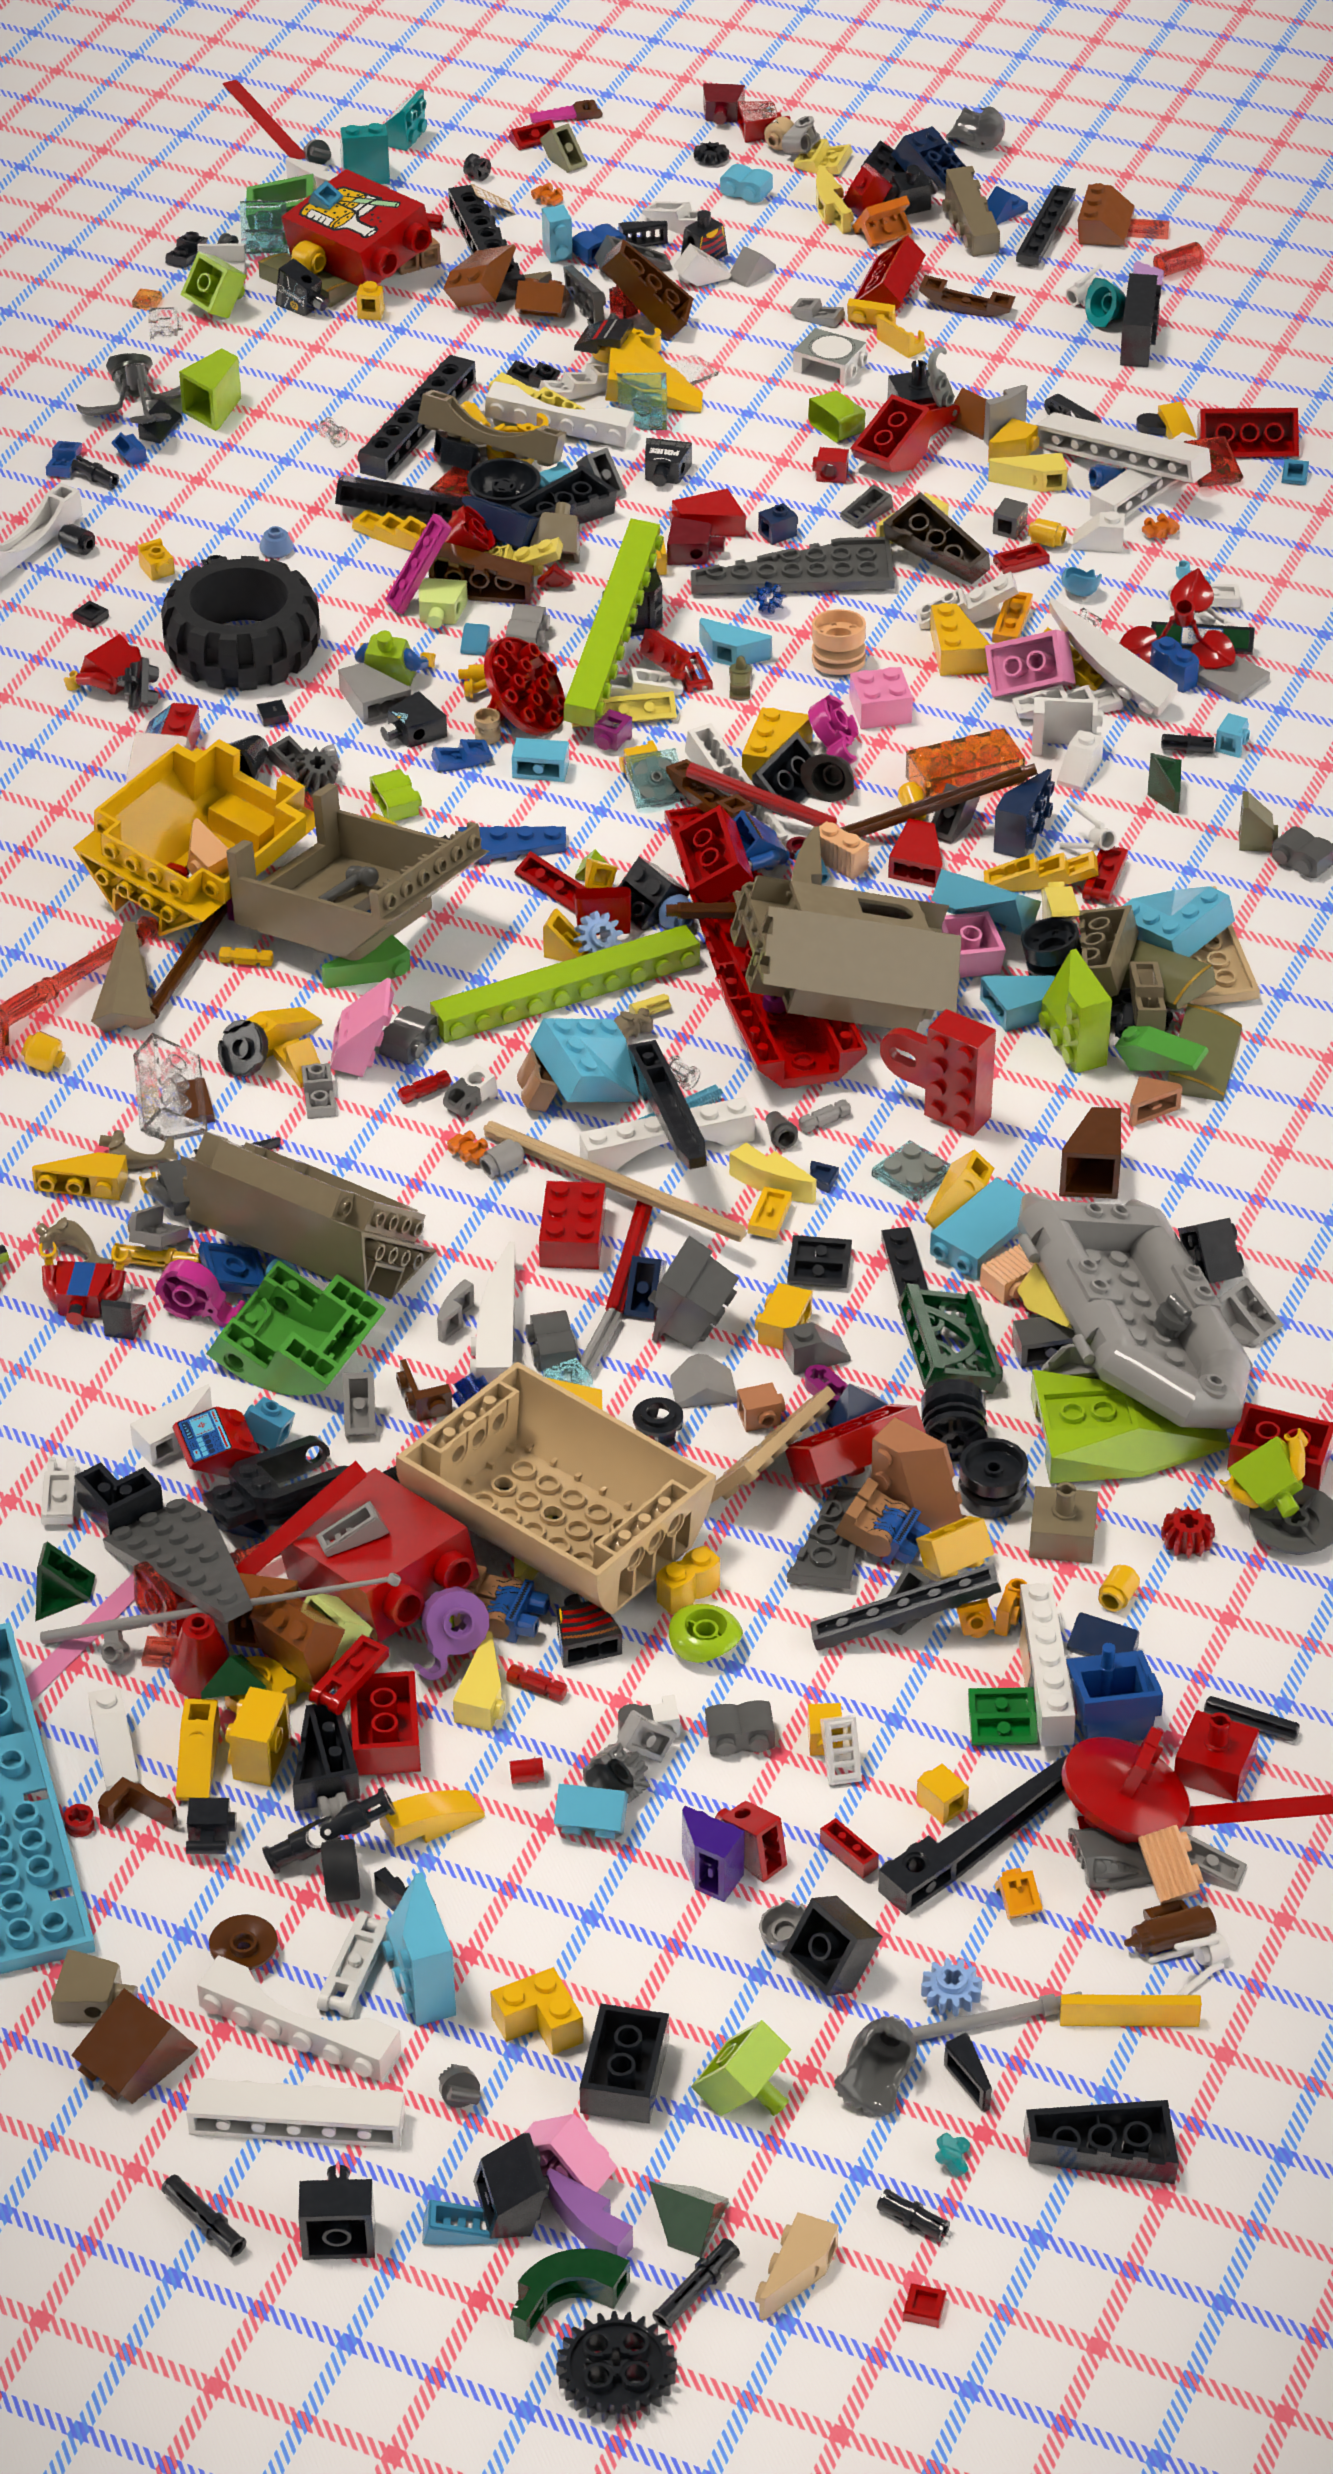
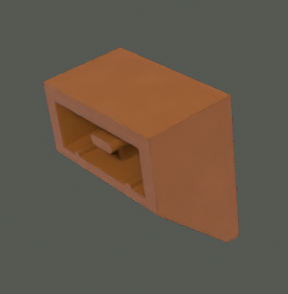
(542, 299)
(241, 1629)

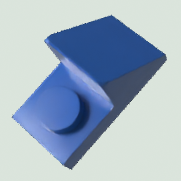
(1005, 205)

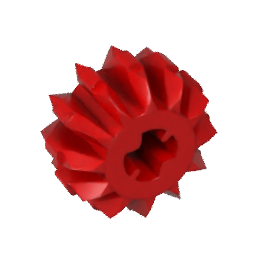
(1188, 1532)

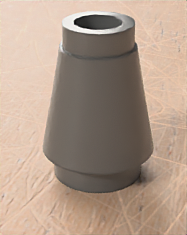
(781, 1130)

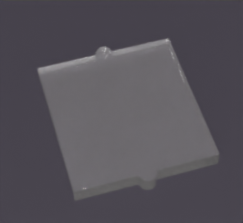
(695, 369)

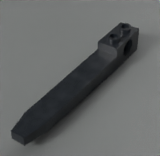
(662, 1091)
(932, 1866)

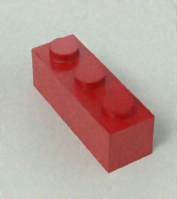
(849, 1848)

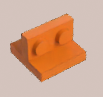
(884, 222)

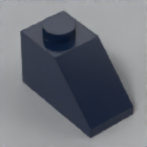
(643, 1279)

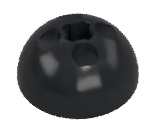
(503, 480)

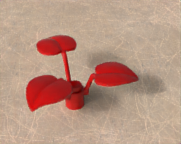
(1188, 596)

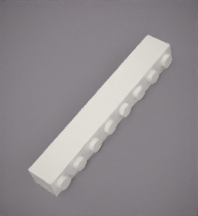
(1124, 447)

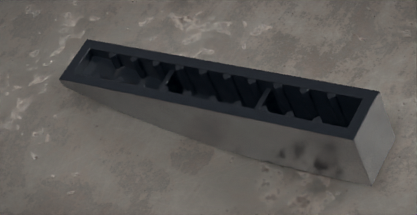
(395, 498)

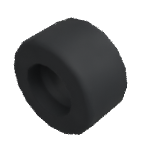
(340, 1870)

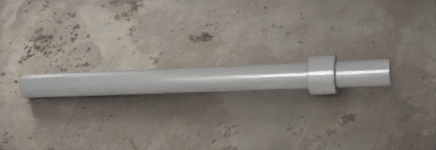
(1046, 2005)

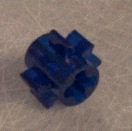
(764, 593)
(468, 1387)

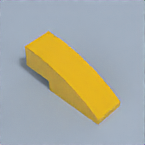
(430, 1815)

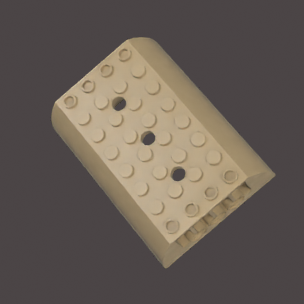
(617, 1492)

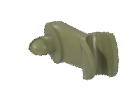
(740, 679)

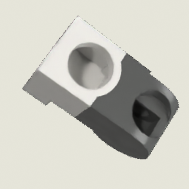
(470, 1091)
(663, 1713)

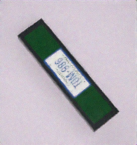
(1241, 637)

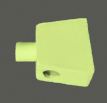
(441, 601)

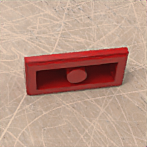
(530, 135)

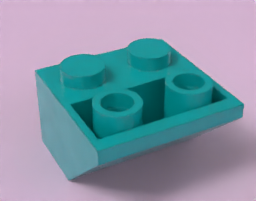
(407, 122)

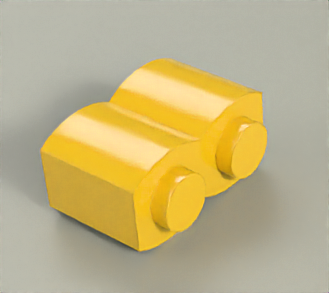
(688, 1579)

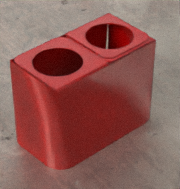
(607, 899)

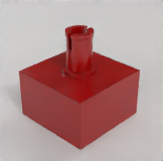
(1216, 1754)

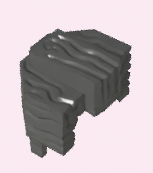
(617, 1771)

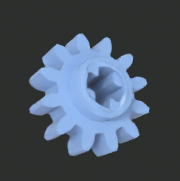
(594, 925)
(951, 1987)

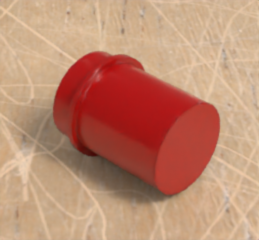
(527, 1770)

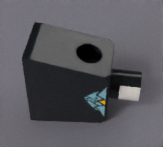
(415, 721)

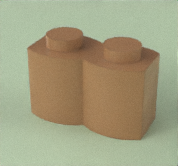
(536, 1083)

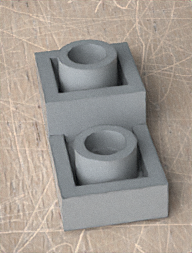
(318, 1090)

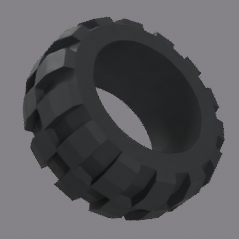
(246, 653)

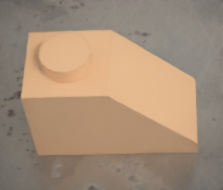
(206, 851)

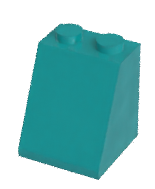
(366, 151)

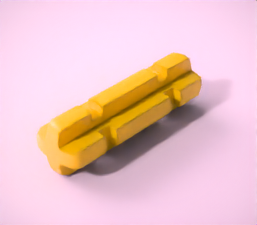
(246, 956)

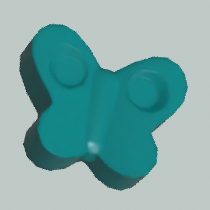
(951, 2153)

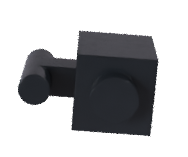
(209, 1825)

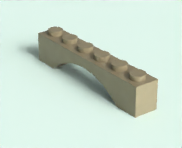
(445, 413)

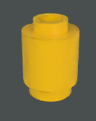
(1047, 533)
(1118, 1587)

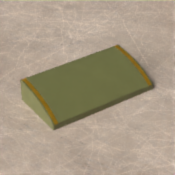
(332, 286)
(1181, 975)
(1221, 1038)

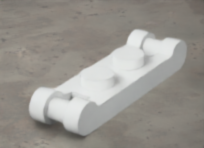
(353, 1964)

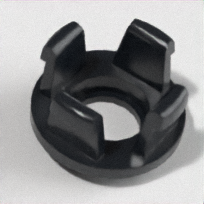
(662, 1428)

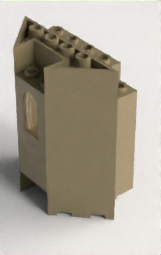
(847, 952)
(304, 1215)

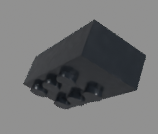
(1140, 319)

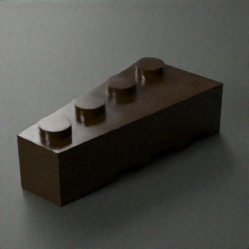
(936, 538)

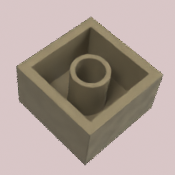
(1063, 1523)

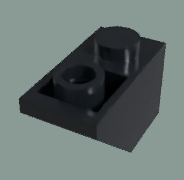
(455, 451)

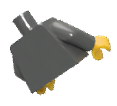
(169, 1187)

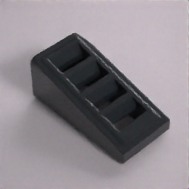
(642, 226)
(967, 2069)

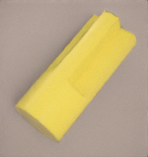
(653, 1004)

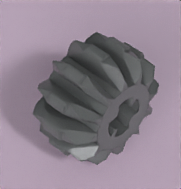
(315, 769)

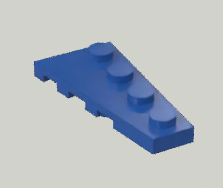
(515, 841)

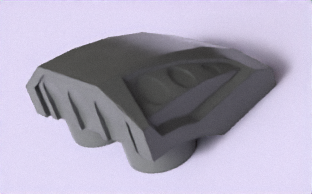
(1108, 1861)

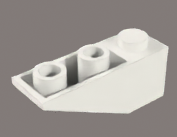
(154, 1433)

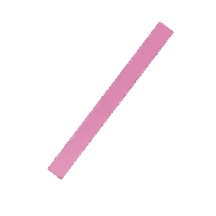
(71, 1649)

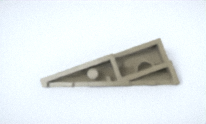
(124, 990)

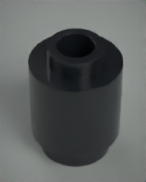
(76, 539)

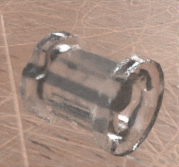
(333, 432)
(683, 1073)

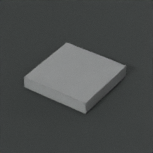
(1236, 680)

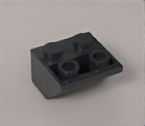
(649, 890)
(511, 2188)

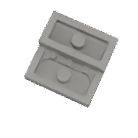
(1004, 408)

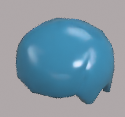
(1080, 582)

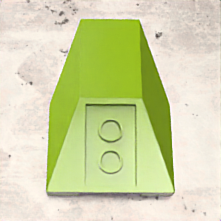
(1107, 1434)

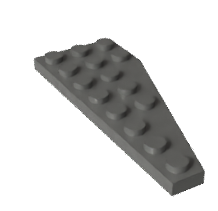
(842, 565)
(188, 1555)

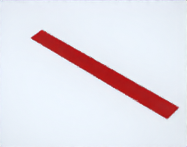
(264, 119)
(298, 1523)
(1253, 1810)

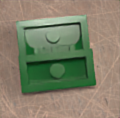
(1002, 1716)

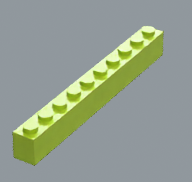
(612, 623)
(565, 983)

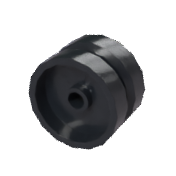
(993, 1477)

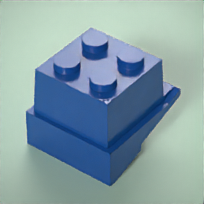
(1115, 1694)

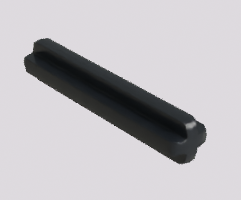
(1265, 1722)

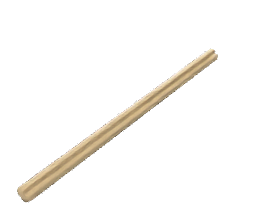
(618, 1182)

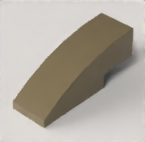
(808, 861)
(1147, 994)

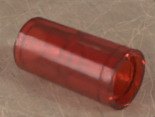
(1179, 258)

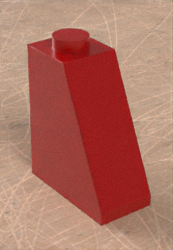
(714, 507)
(916, 854)

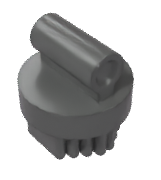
(317, 151)
(1172, 1317)
(459, 2086)

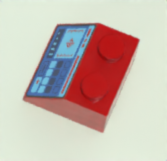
(178, 720)
(215, 1440)

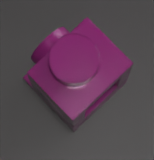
(610, 737)

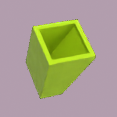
(211, 388)

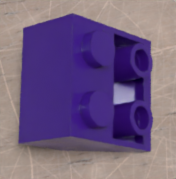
(712, 1853)

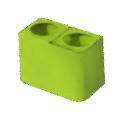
(836, 416)

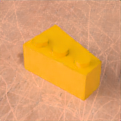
(769, 733)

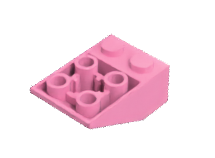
(361, 1030)

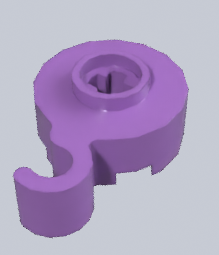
(444, 1639)

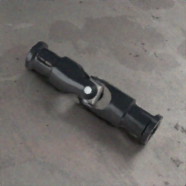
(350, 1820)

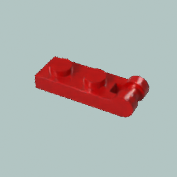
(665, 653)
(1109, 868)
(349, 1674)

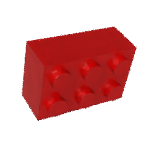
(713, 855)
(572, 1225)
(1263, 1423)
(386, 1724)

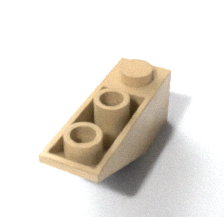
(802, 2261)

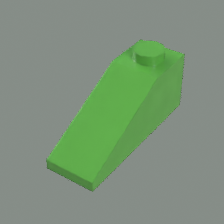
(384, 962)
(1156, 1050)

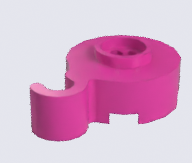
(834, 727)
(194, 1291)

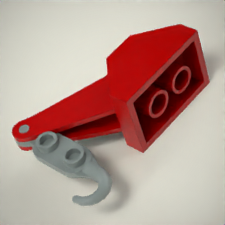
(902, 429)

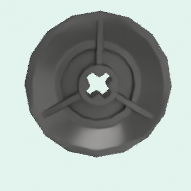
(1300, 1533)

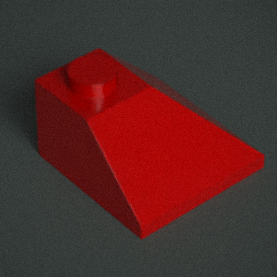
(866, 190)

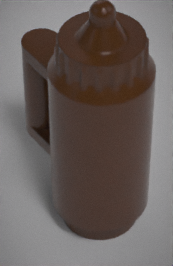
(1170, 1925)

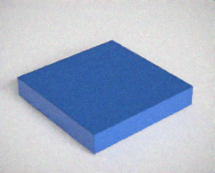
(235, 1267)

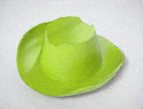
(703, 1632)

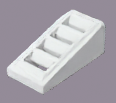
(839, 1722)

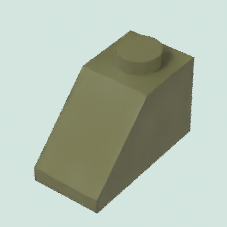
(563, 148)
(1255, 825)

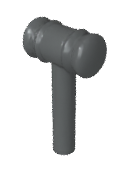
(354, 876)

